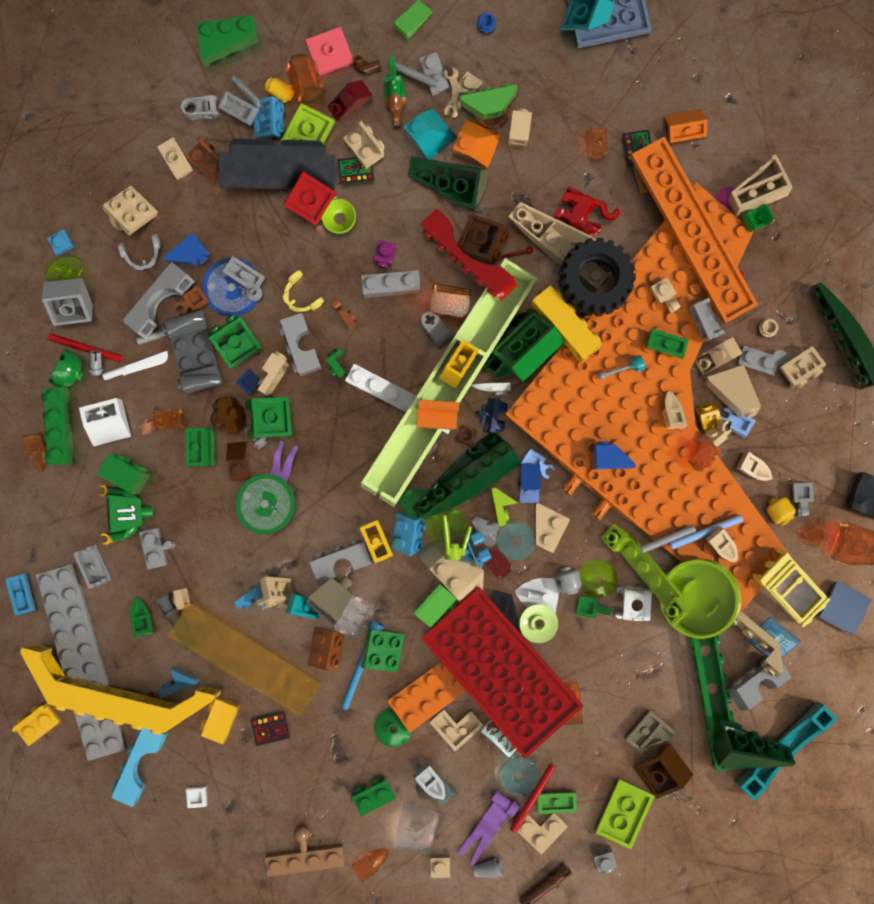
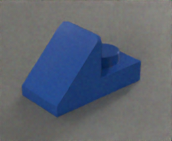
(529, 483)

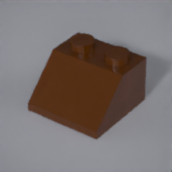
(664, 771)

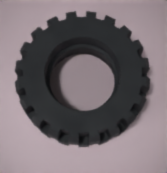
(607, 255)

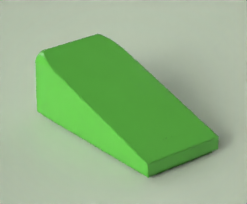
(412, 19)

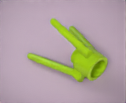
(453, 551)

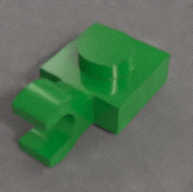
(589, 607)

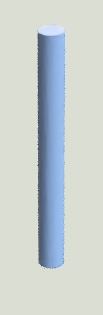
(705, 532)

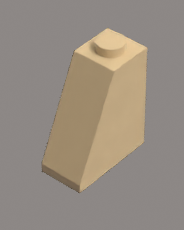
(735, 391)

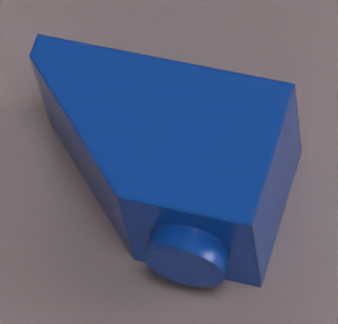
(188, 252)
(610, 457)

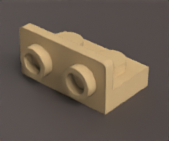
(365, 145)
(803, 367)
(275, 592)

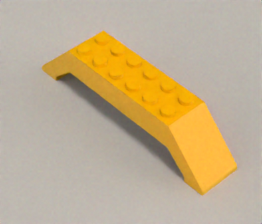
(106, 701)

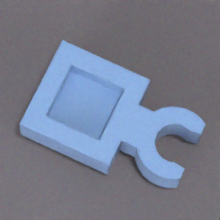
(739, 425)
(533, 457)

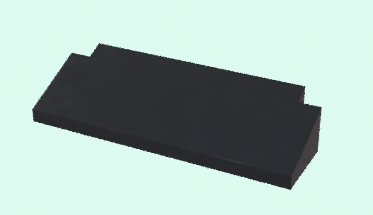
(272, 166)

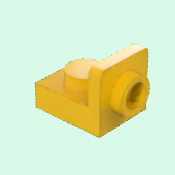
(708, 416)

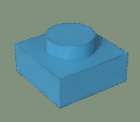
(60, 242)

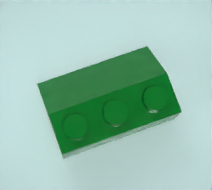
(529, 346)

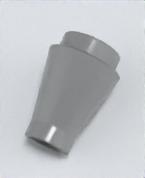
(489, 869)

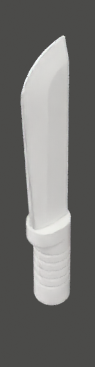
(142, 364)

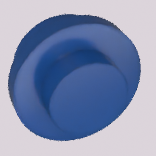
(486, 22)

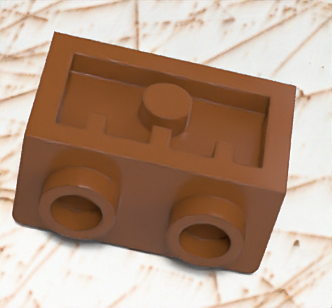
(205, 159)

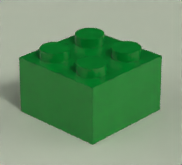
(124, 474)

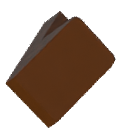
(238, 461)

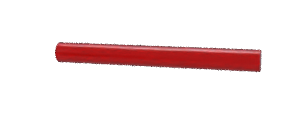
(84, 347)
(532, 798)

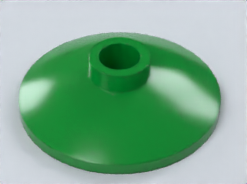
(382, 729)

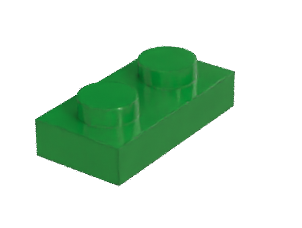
(667, 343)

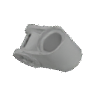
(201, 107)
(438, 332)

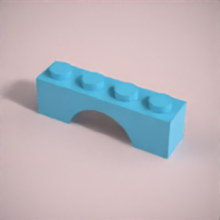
(129, 785)

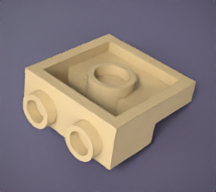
(275, 367)

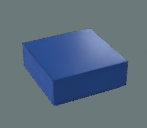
(248, 382)

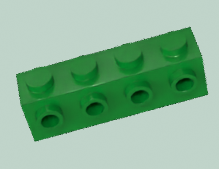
(58, 426)

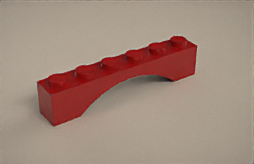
(494, 278)

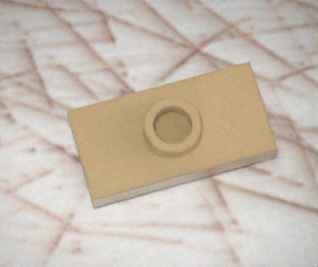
(175, 158)

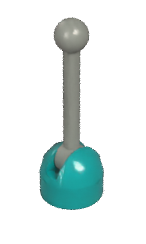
(635, 364)

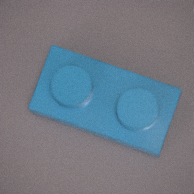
(20, 594)

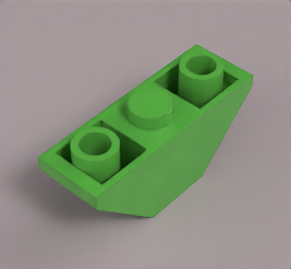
(489, 102)

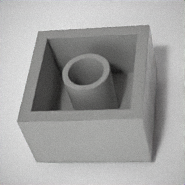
(67, 301)

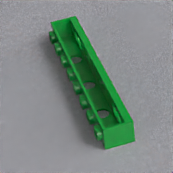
(714, 706)

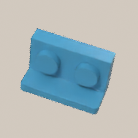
(270, 119)

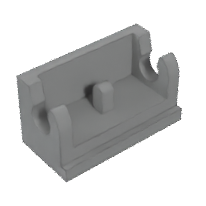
(705, 320)
(92, 566)

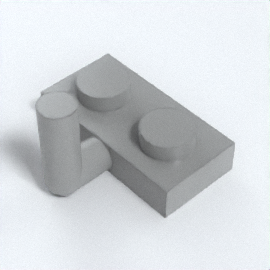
(154, 548)

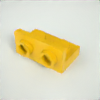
(36, 724)

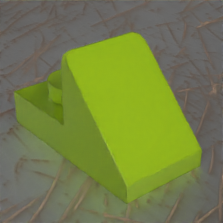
(500, 500)

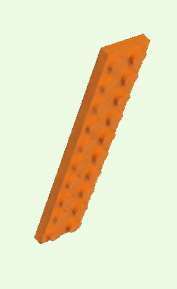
(693, 230)

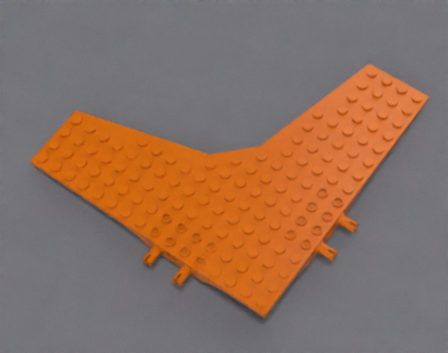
(574, 409)

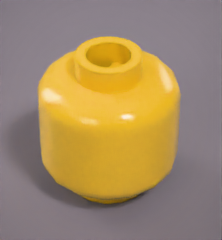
(781, 510)

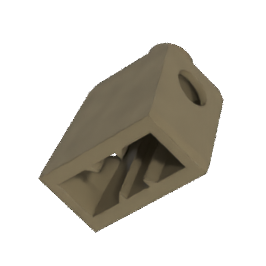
(331, 599)

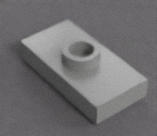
(238, 108)

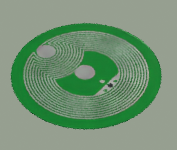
(265, 504)

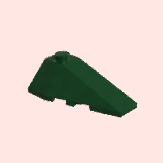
(457, 182)
(745, 749)

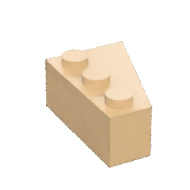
(762, 188)

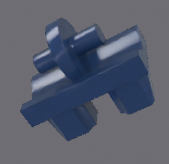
(489, 415)

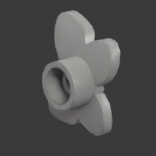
(487, 530)

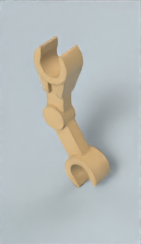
(456, 93)

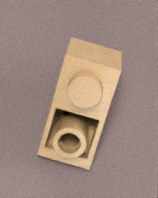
(520, 127)
(718, 356)

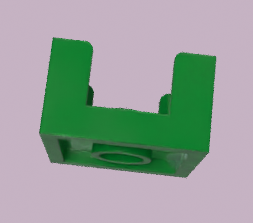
(269, 417)

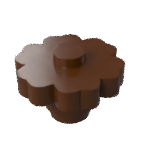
(228, 415)

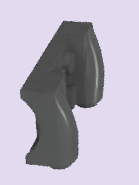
(193, 352)

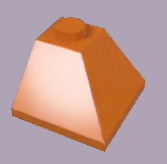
(476, 144)

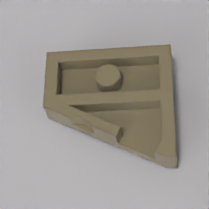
(650, 732)

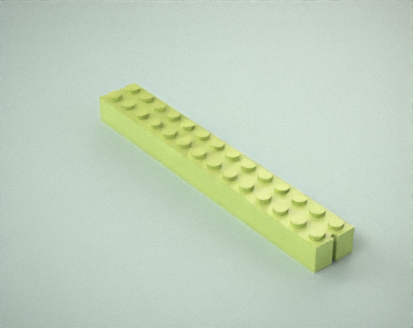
(411, 444)

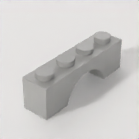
(142, 315)

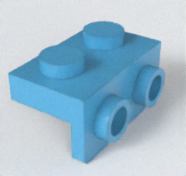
(408, 533)

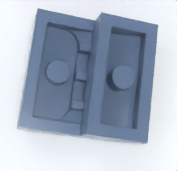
(845, 608)

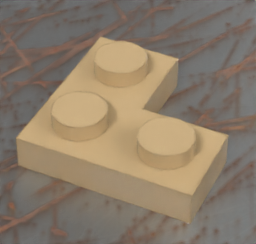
(456, 733)
(542, 835)

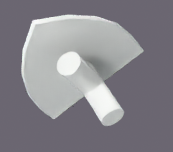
(539, 591)

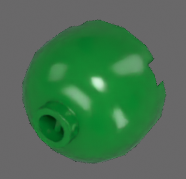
(67, 370)

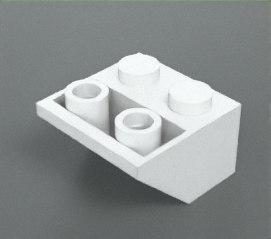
(105, 421)

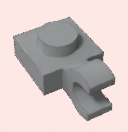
(802, 494)

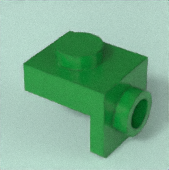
(758, 218)
(335, 368)

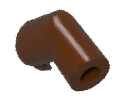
(364, 66)

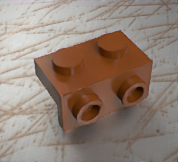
(325, 649)

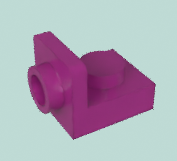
(384, 254)

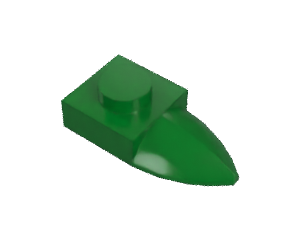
(140, 619)

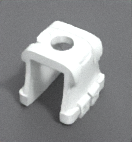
(631, 594)

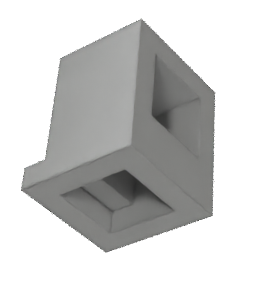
(604, 859)

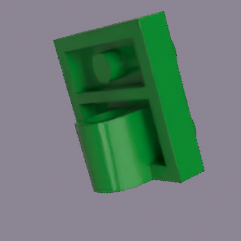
(382, 650)

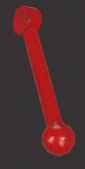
(529, 250)

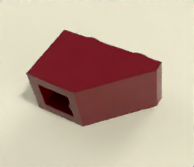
(349, 99)

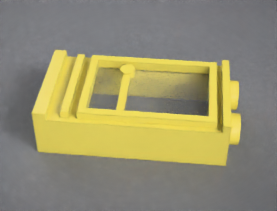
(792, 589)

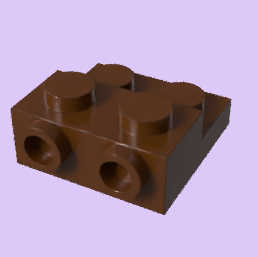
(483, 238)

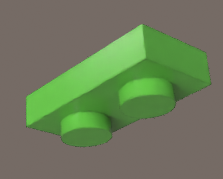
(557, 802)

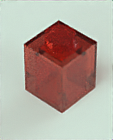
(498, 563)

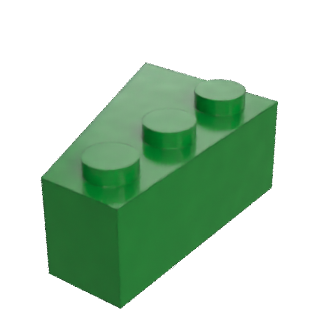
(225, 36)

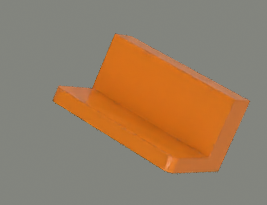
(686, 125)
(437, 414)

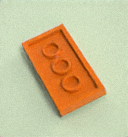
(425, 696)

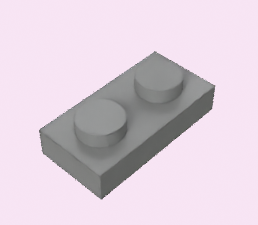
(432, 67)

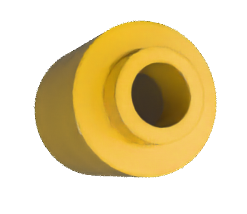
(279, 89)

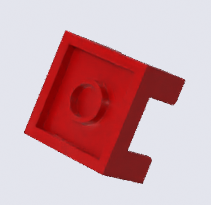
(309, 198)

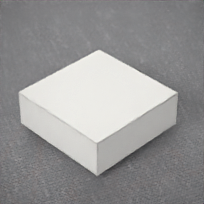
(196, 796)

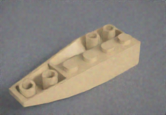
(556, 241)

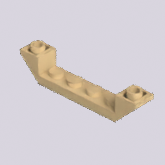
(773, 663)

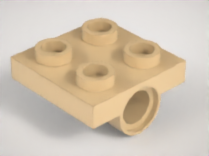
(129, 211)

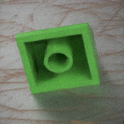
(435, 605)

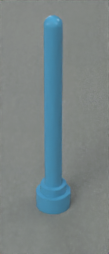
(358, 671)

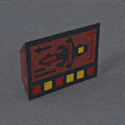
(270, 728)

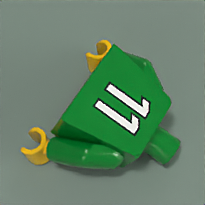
(123, 513)

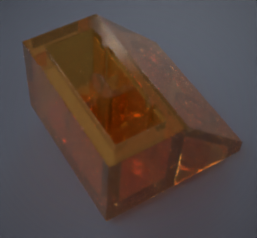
(450, 300)

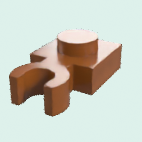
(193, 300)
(347, 316)

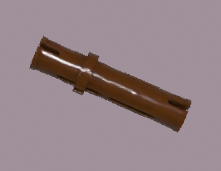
(547, 885)

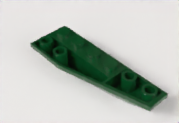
(849, 334)
(469, 475)

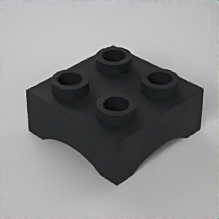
(863, 495)

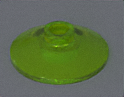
(64, 268)
(591, 571)

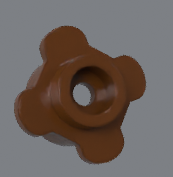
(467, 440)

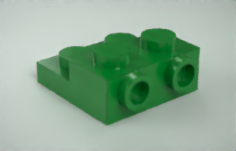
(234, 340)

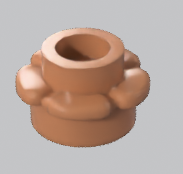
(146, 426)

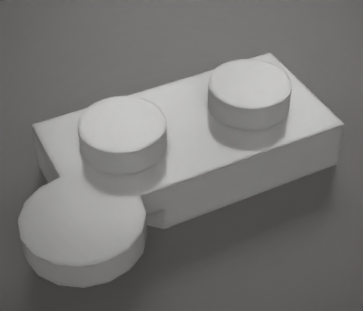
(246, 277)
(761, 361)

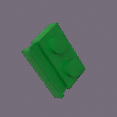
(200, 446)

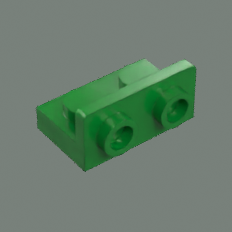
(373, 795)

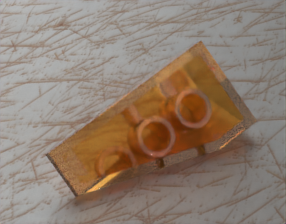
(854, 545)

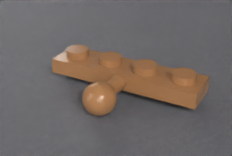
(305, 858)

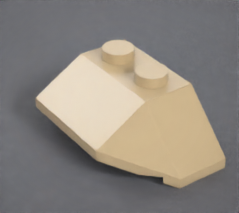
(456, 575)

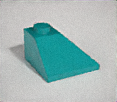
(587, 14)
(429, 133)

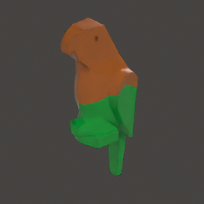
(394, 92)

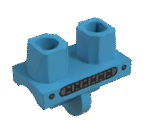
(481, 556)

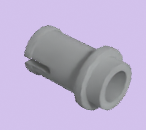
(95, 363)
(259, 443)

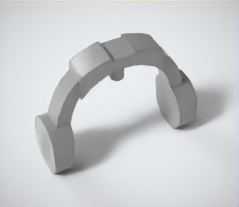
(156, 243)

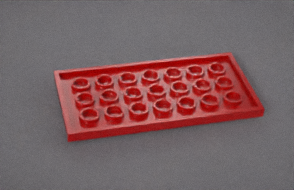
(502, 672)

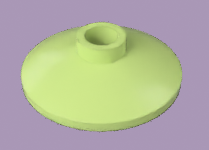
(546, 630)

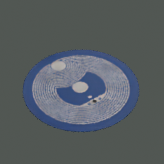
(224, 293)

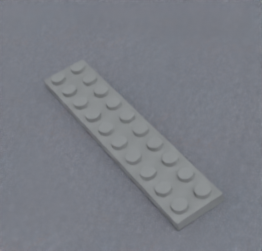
(78, 652)

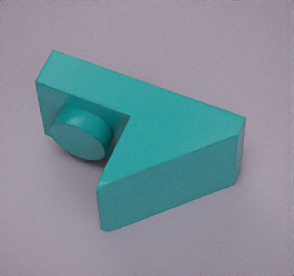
(298, 606)

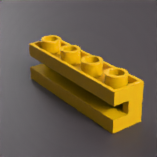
(562, 315)

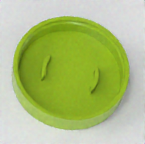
(709, 595)

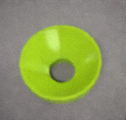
(339, 206)

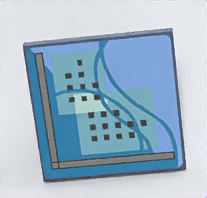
(780, 634)

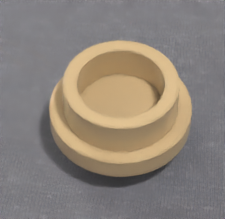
(768, 327)

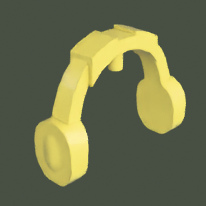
(292, 280)

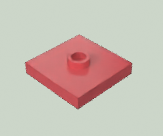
(330, 51)

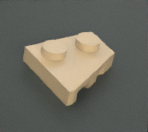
(549, 527)

